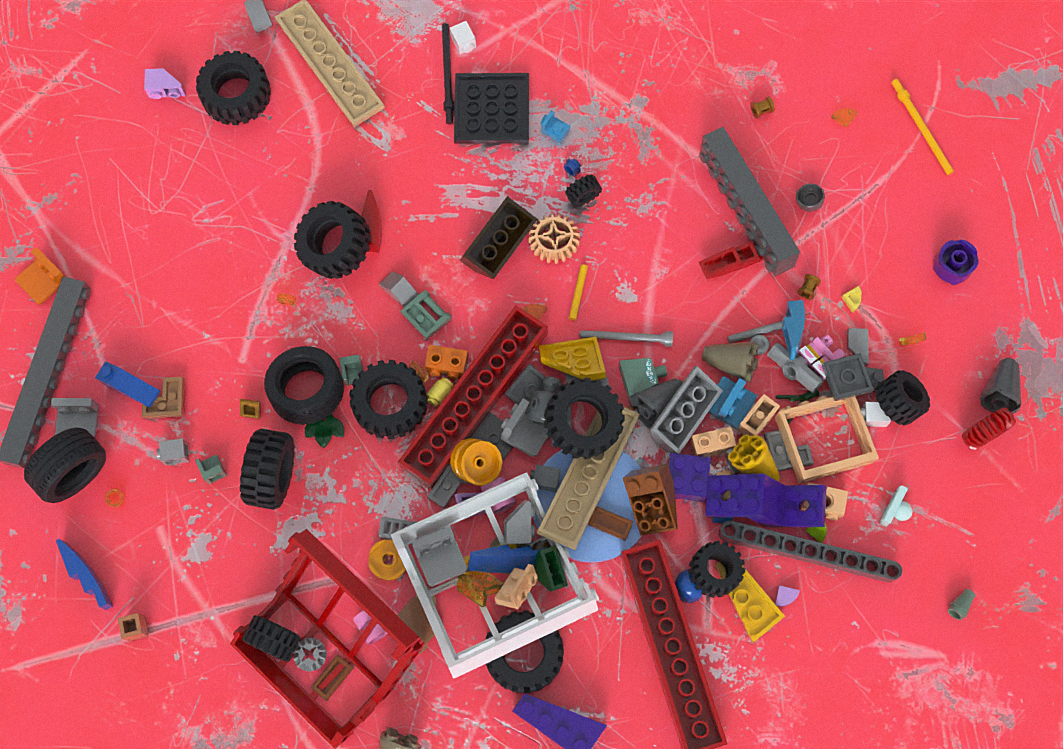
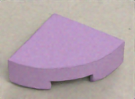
(785, 596)

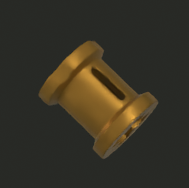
(762, 107)
(809, 286)

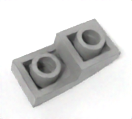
(258, 15)

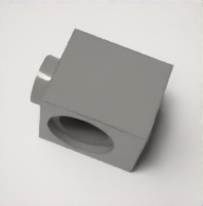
(173, 452)

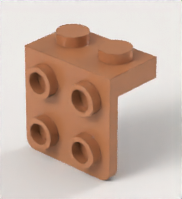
(415, 617)

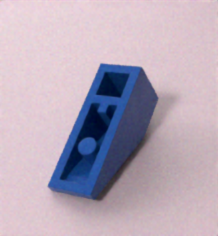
(127, 384)

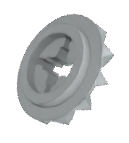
(319, 654)

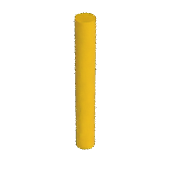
(578, 292)

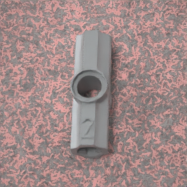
(796, 368)

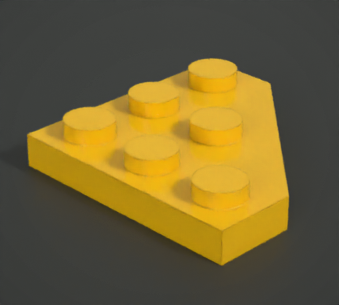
(575, 357)

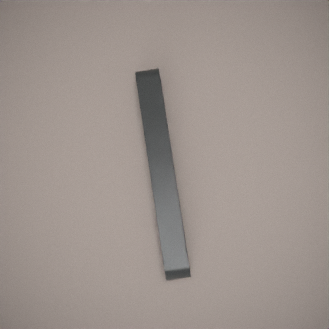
(840, 554)

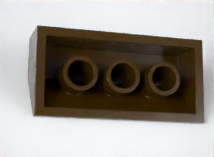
(498, 239)

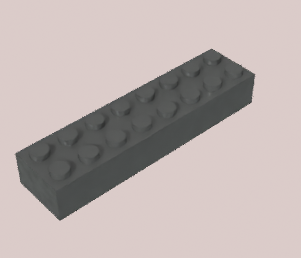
(748, 202)

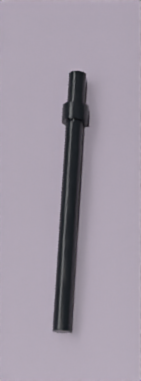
(448, 104)

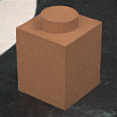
(133, 627)

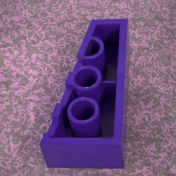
(559, 724)

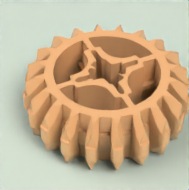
(536, 240)

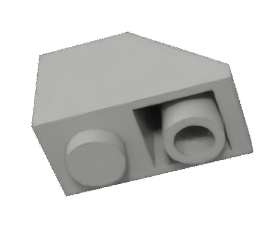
(518, 524)

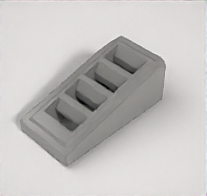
(386, 520)

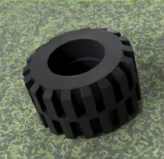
(902, 397)
(728, 558)
(271, 638)

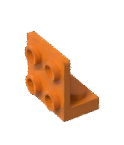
(40, 278)

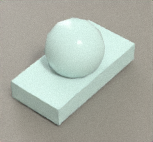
(897, 508)

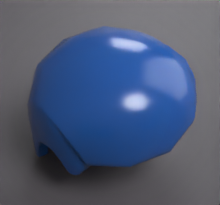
(686, 589)

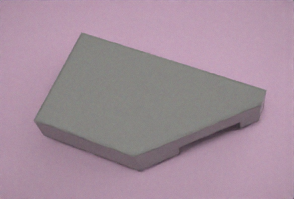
(858, 343)

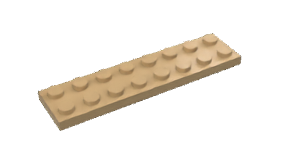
(329, 62)
(584, 487)

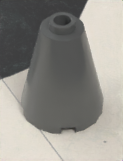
(1003, 388)
(654, 400)

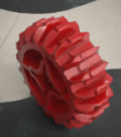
(988, 428)

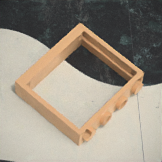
(869, 452)

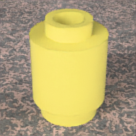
(439, 391)

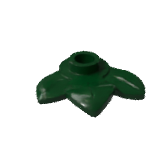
(324, 430)

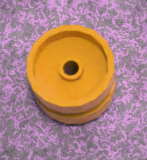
(476, 461)

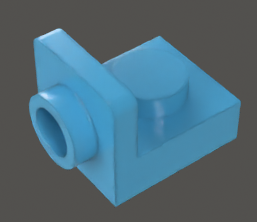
(554, 127)

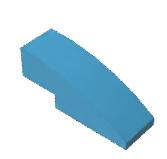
(793, 326)

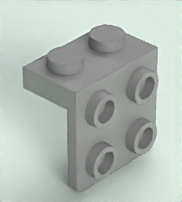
(522, 432)
(439, 556)

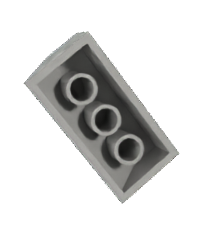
(685, 411)

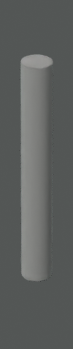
(756, 331)

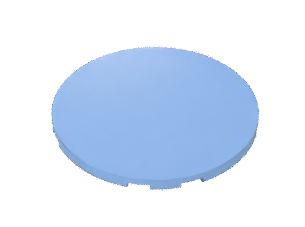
(595, 544)

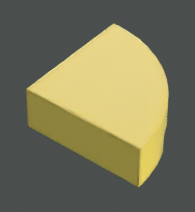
(853, 298)

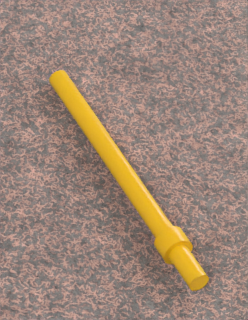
(904, 97)

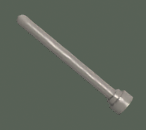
(665, 338)

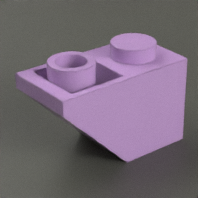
(160, 84)

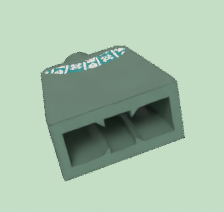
(640, 375)

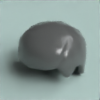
(810, 197)

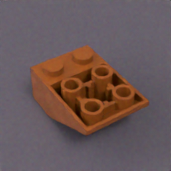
(652, 499)

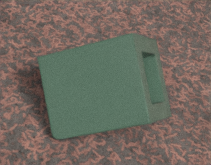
(350, 368)
(211, 469)

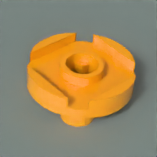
(376, 561)

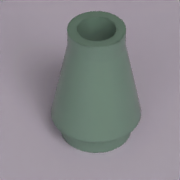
(961, 605)

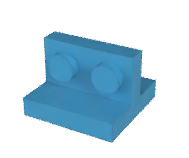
(733, 402)

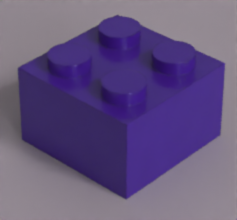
(689, 476)

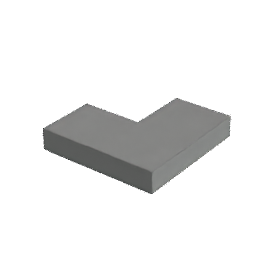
(780, 453)

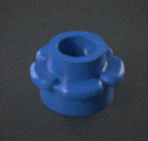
(572, 167)

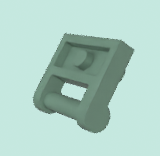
(421, 319)

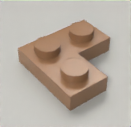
(170, 403)

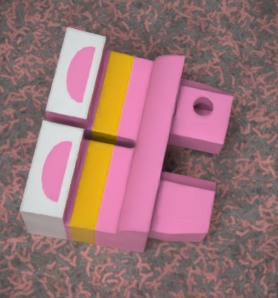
(818, 352)

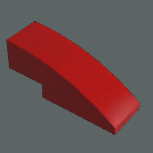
(373, 220)

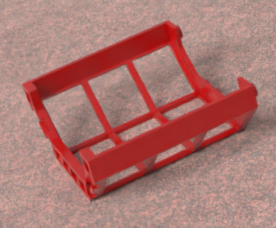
(407, 650)

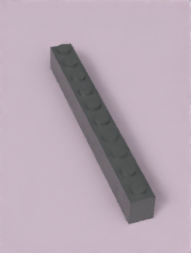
(44, 372)

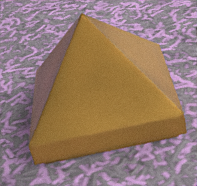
(250, 408)

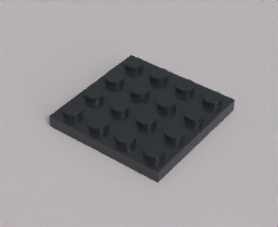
(491, 108)

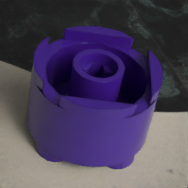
(956, 261)

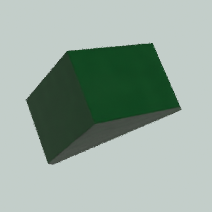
(549, 569)

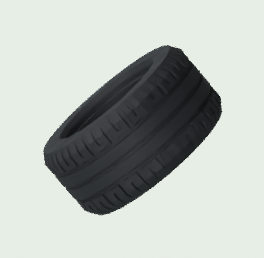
(296, 361)
(64, 465)

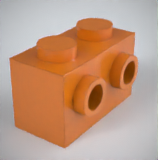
(446, 362)

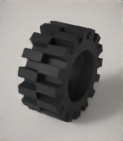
(583, 190)

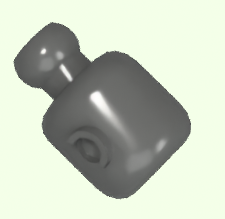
(541, 398)

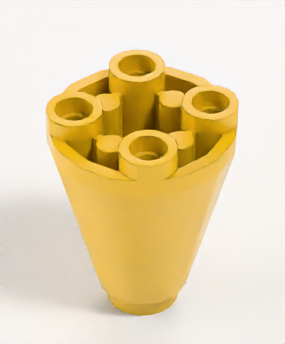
(754, 457)

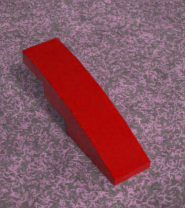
(730, 260)

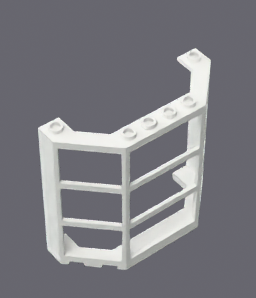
(520, 634)

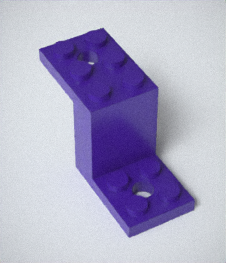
(766, 500)

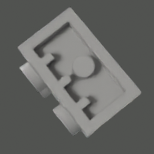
(76, 413)

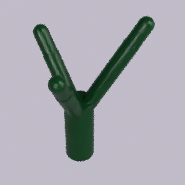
(804, 397)

